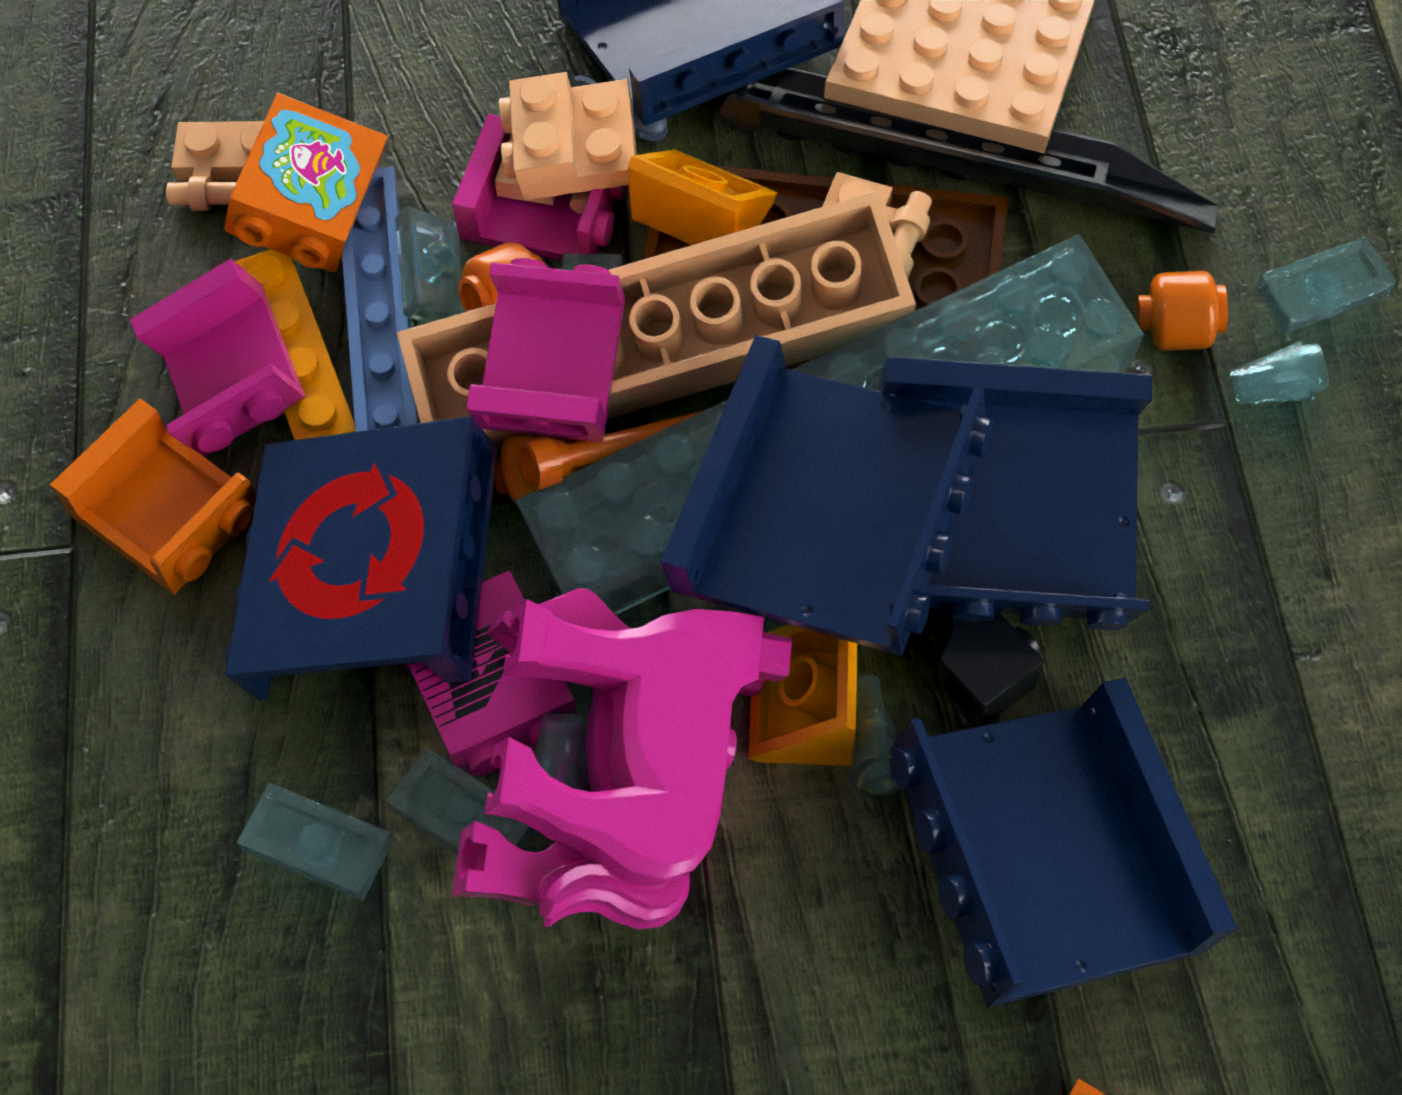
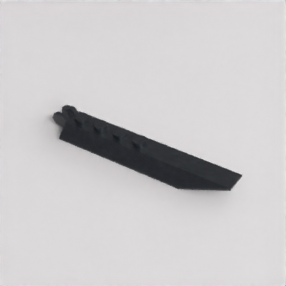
(1070, 168)

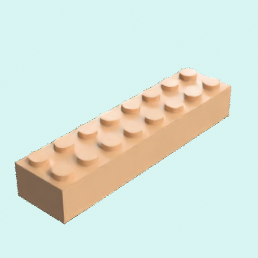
(697, 309)

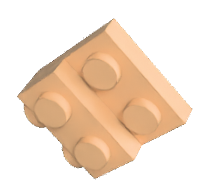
(567, 135)

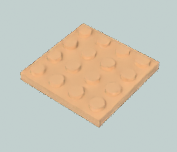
(963, 64)

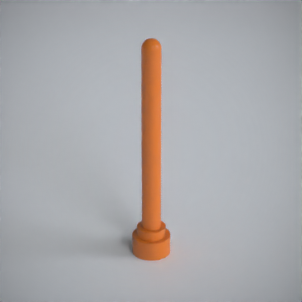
(547, 461)

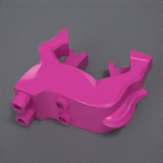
(652, 750)

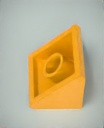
(693, 197)
(811, 710)

